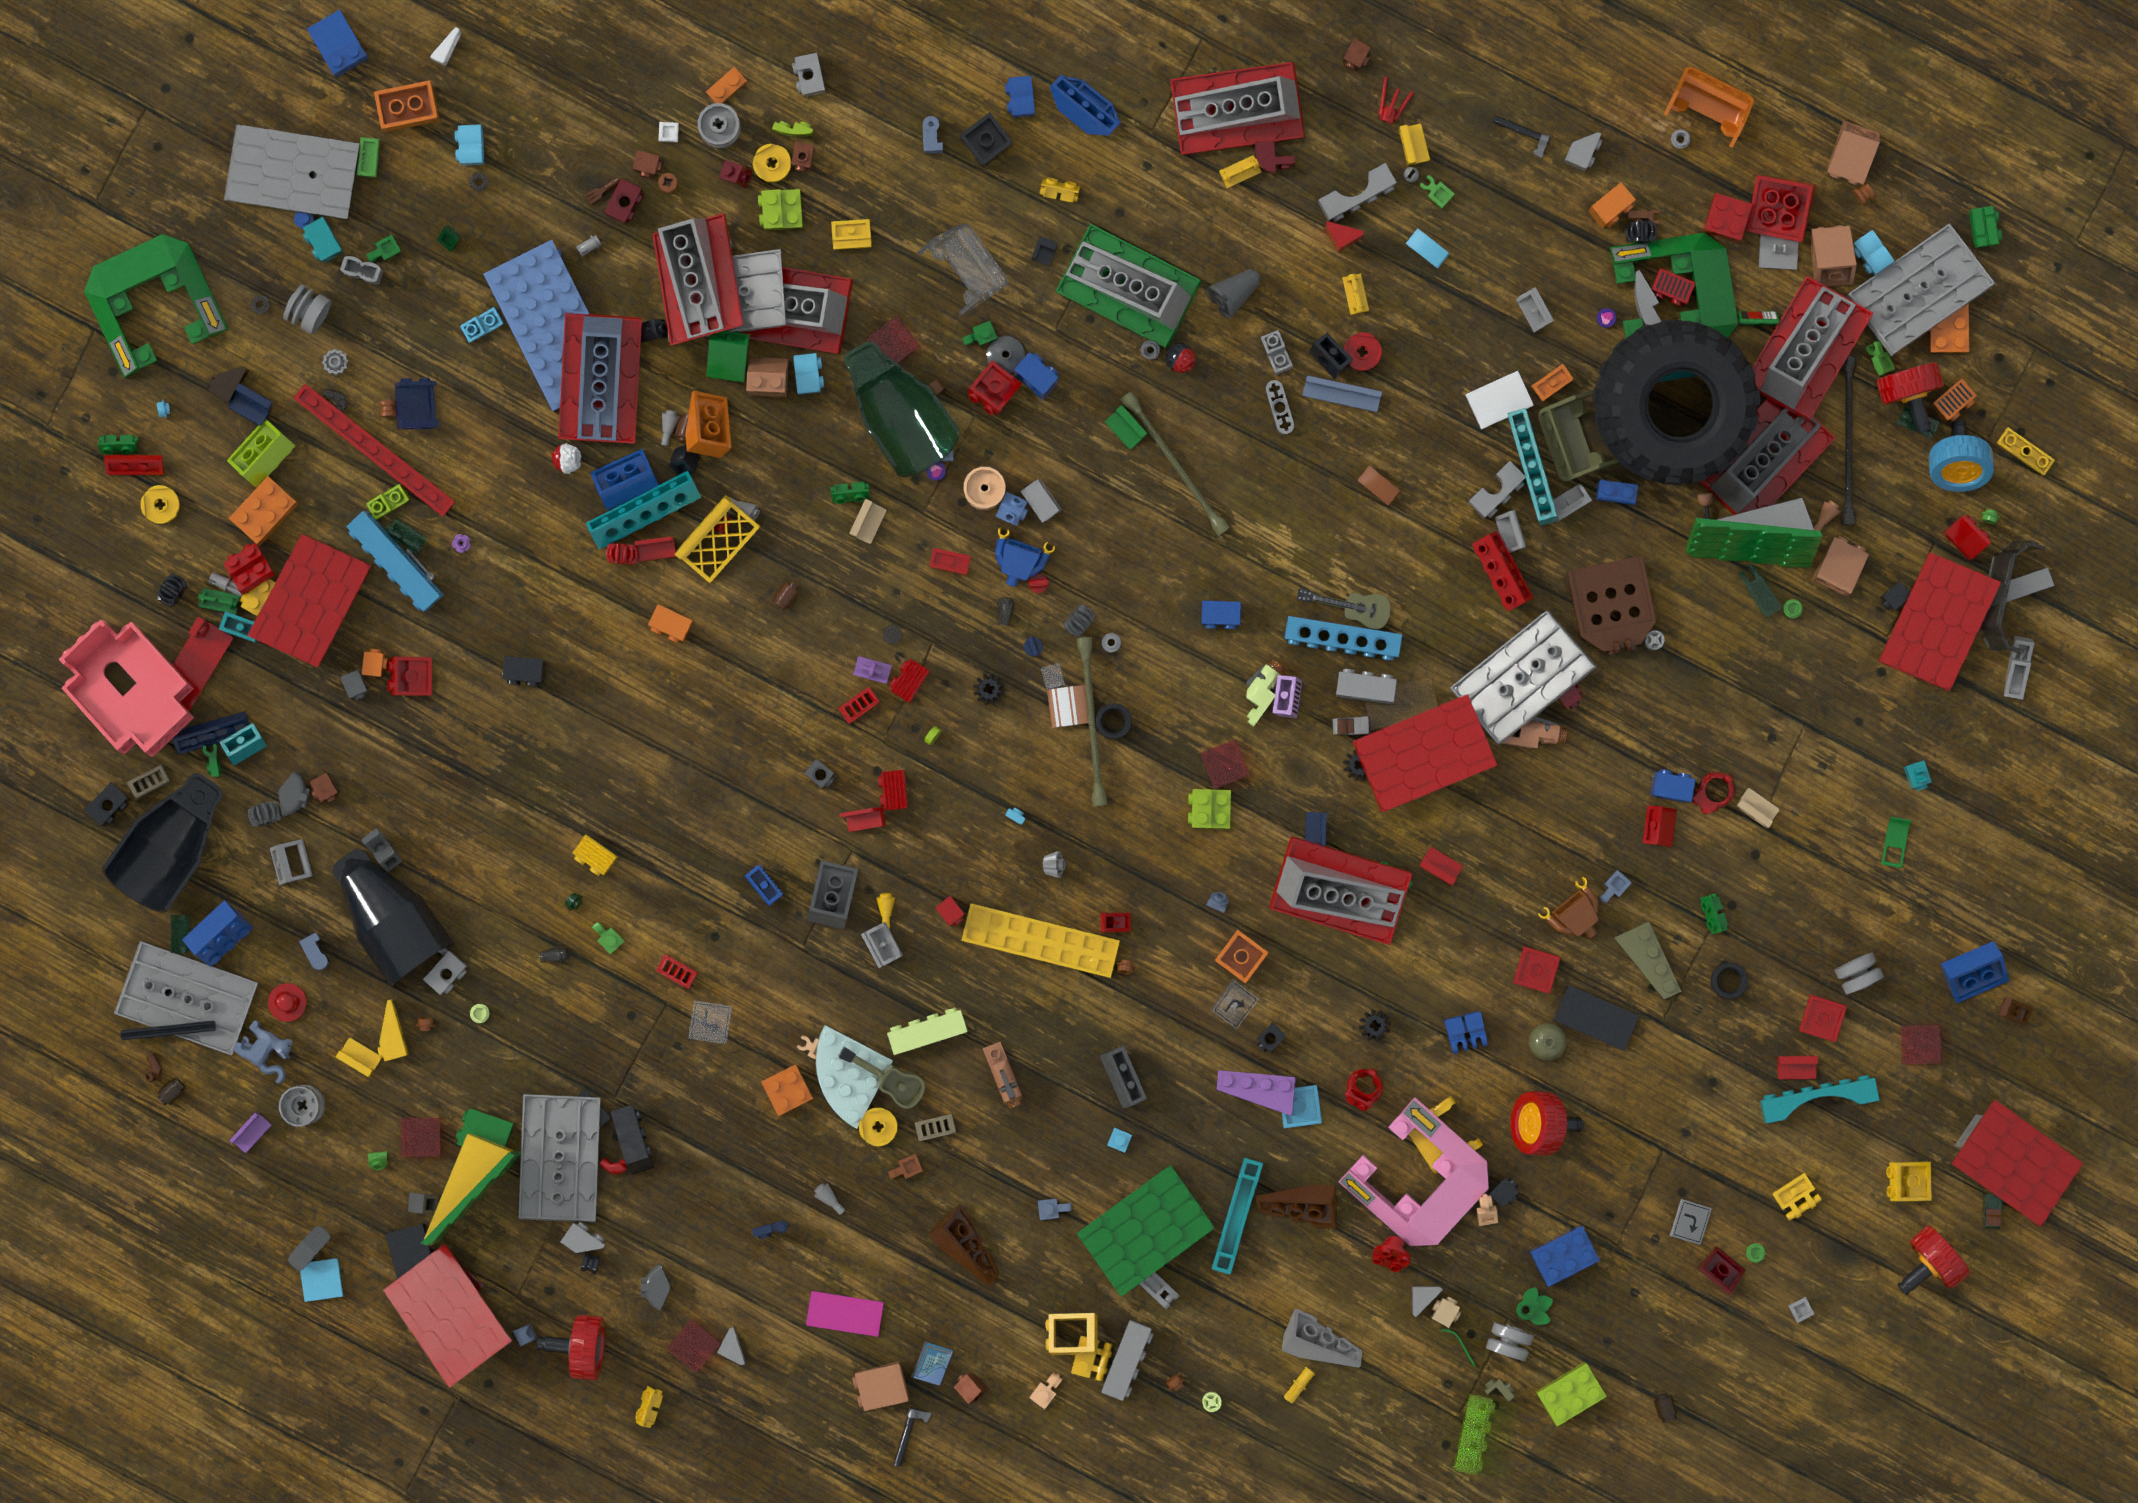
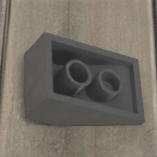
(832, 894)

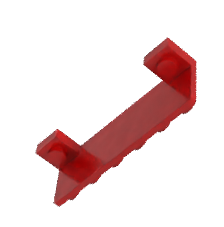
(201, 657)

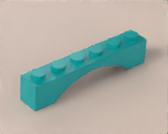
(1779, 1108)
(1237, 1215)

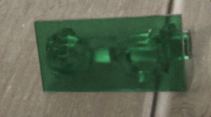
(1906, 420)
(406, 535)
(179, 930)

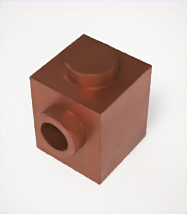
(1356, 55)
(803, 156)
(647, 164)
(324, 788)
(970, 1387)

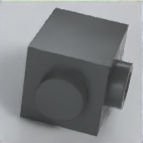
(423, 1203)

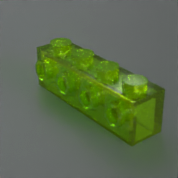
(1473, 1434)

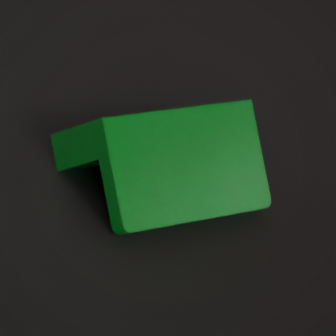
(1126, 427)

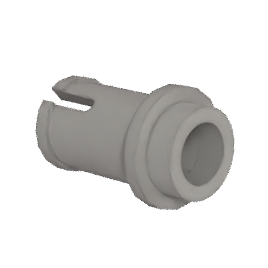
(589, 245)

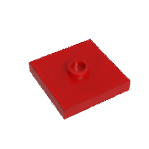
(1536, 970)
(1822, 1018)

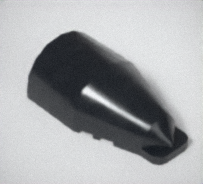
(164, 845)
(388, 917)

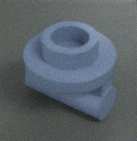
(1218, 901)

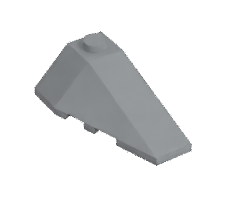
(1312, 1341)

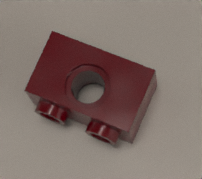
(624, 190)

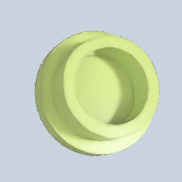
(479, 1013)

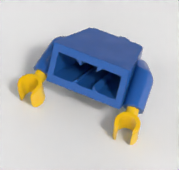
(1019, 559)

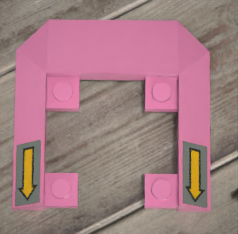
(1460, 1165)

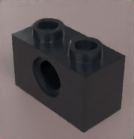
(1330, 355)
(96, 807)

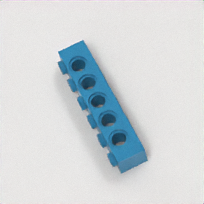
(1392, 640)

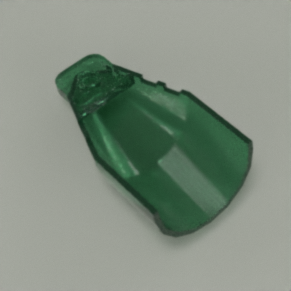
(900, 412)

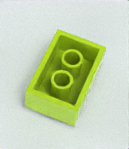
(1570, 1394)

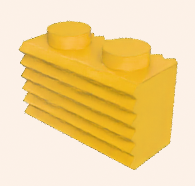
(595, 855)

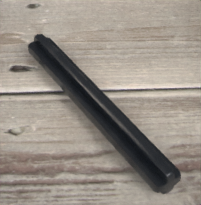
(168, 1030)

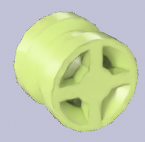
(1215, 1398)

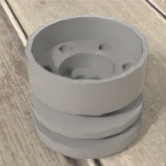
(304, 308)
(291, 1106)

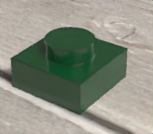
(449, 238)

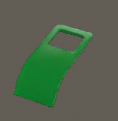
(1896, 837)
(1446, 1329)

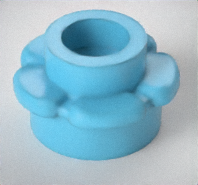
(163, 409)

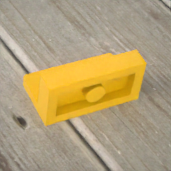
(1414, 144)
(359, 1057)

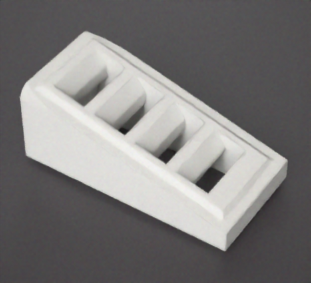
(446, 48)

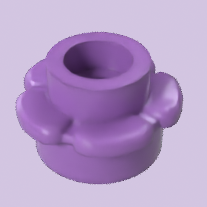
(466, 543)

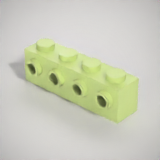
(927, 1032)

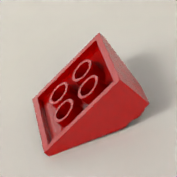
(1781, 207)

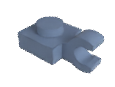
(1616, 885)
(1050, 1208)

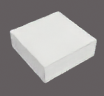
(668, 132)

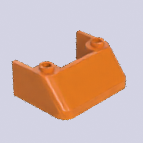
(1713, 100)

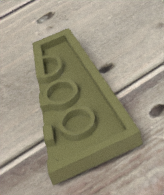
(1648, 956)

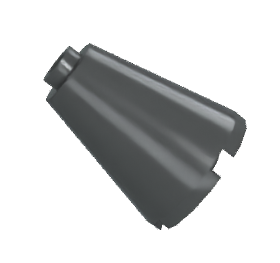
(1233, 291)

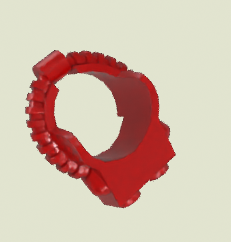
(1701, 800)
(1358, 1098)

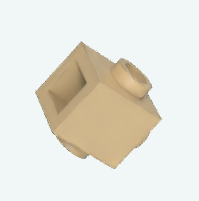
(1446, 1311)

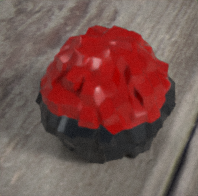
(1180, 358)

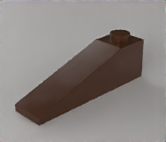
(1309, 1204)
(960, 1241)

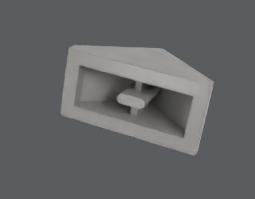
(1422, 1297)
(731, 1347)

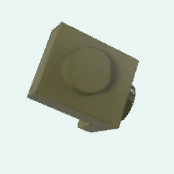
(1505, 1389)

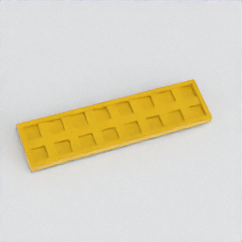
(1040, 940)

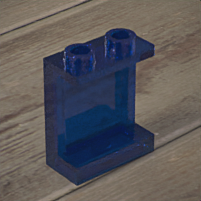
(415, 404)

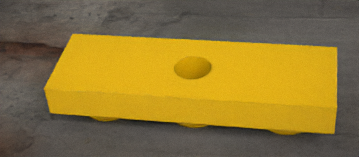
(2015, 444)

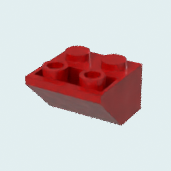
(1967, 536)

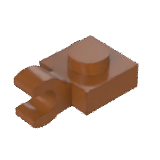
(1643, 215)
(908, 1167)

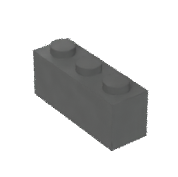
(1123, 1077)

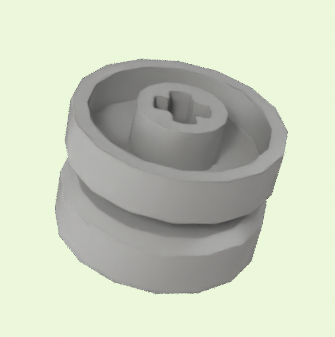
(719, 114)
(1860, 976)
(1509, 1342)

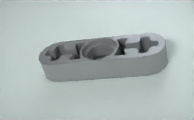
(1271, 395)

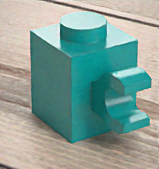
(1917, 775)

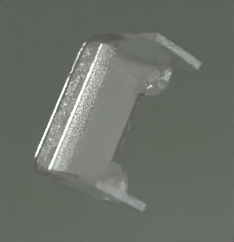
(970, 261)

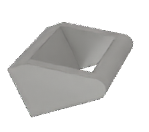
(1510, 531)
(281, 863)

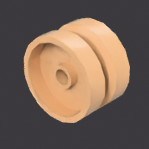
(996, 488)

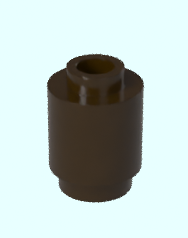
(171, 1091)
(1665, 1407)

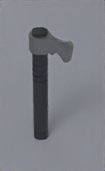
(1543, 139)
(913, 1413)

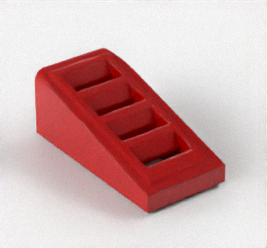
(855, 699)
(691, 978)

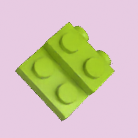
(780, 209)
(1209, 808)

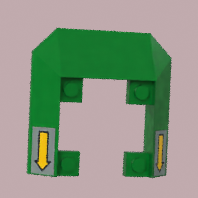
(1688, 254)
(152, 259)

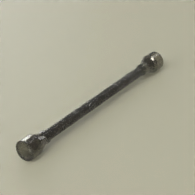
(1848, 515)

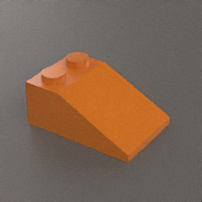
(708, 425)

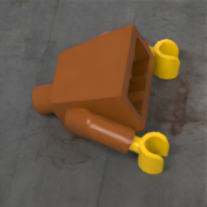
(1576, 914)

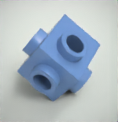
(1012, 509)

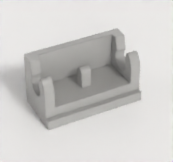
(1534, 310)
(1041, 500)
(1571, 501)
(881, 945)

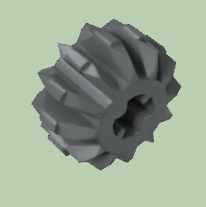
(1079, 620)
(264, 814)

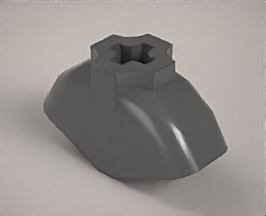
(293, 794)
(309, 1248)
(656, 1287)

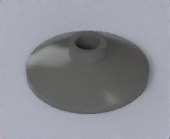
(1009, 344)

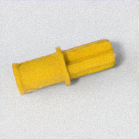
(1299, 1385)

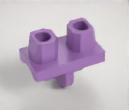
(872, 670)

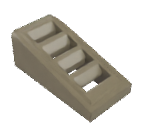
(130, 784)
(949, 1117)

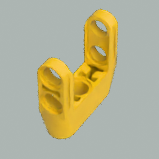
(1426, 1147)

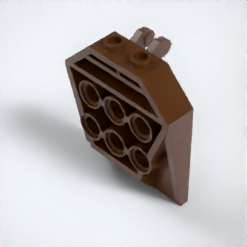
(1627, 631)

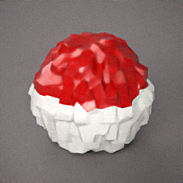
(566, 458)

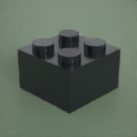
(986, 140)
(524, 670)

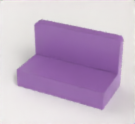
(251, 1132)

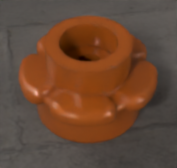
(1125, 967)
(425, 1024)
(1175, 1382)

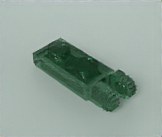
(1760, 592)

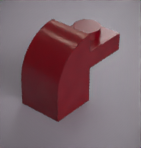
(1266, 158)

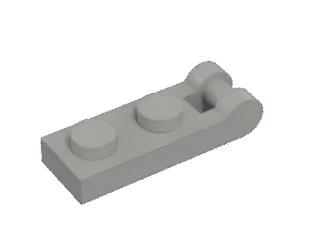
(1155, 1286)

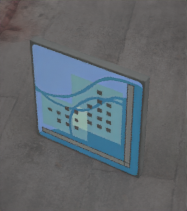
(932, 1363)

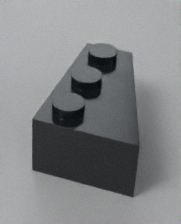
(632, 1139)

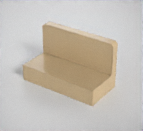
(867, 521)
(1757, 808)

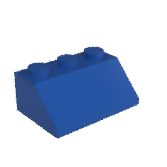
(624, 479)
(1975, 972)

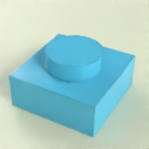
(1015, 815)
(1119, 1140)

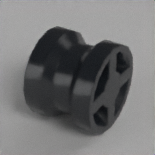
(590, 1263)

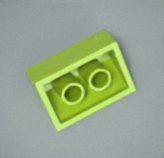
(261, 453)

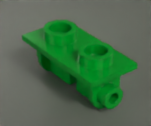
(109, 445)
(858, 493)
(218, 600)
(1715, 922)

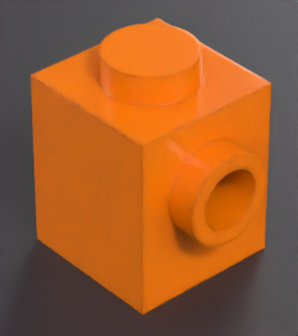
(374, 663)

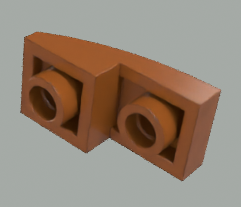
(1379, 485)

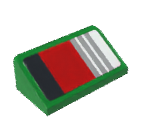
(1758, 318)

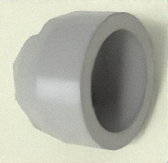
(1414, 177)

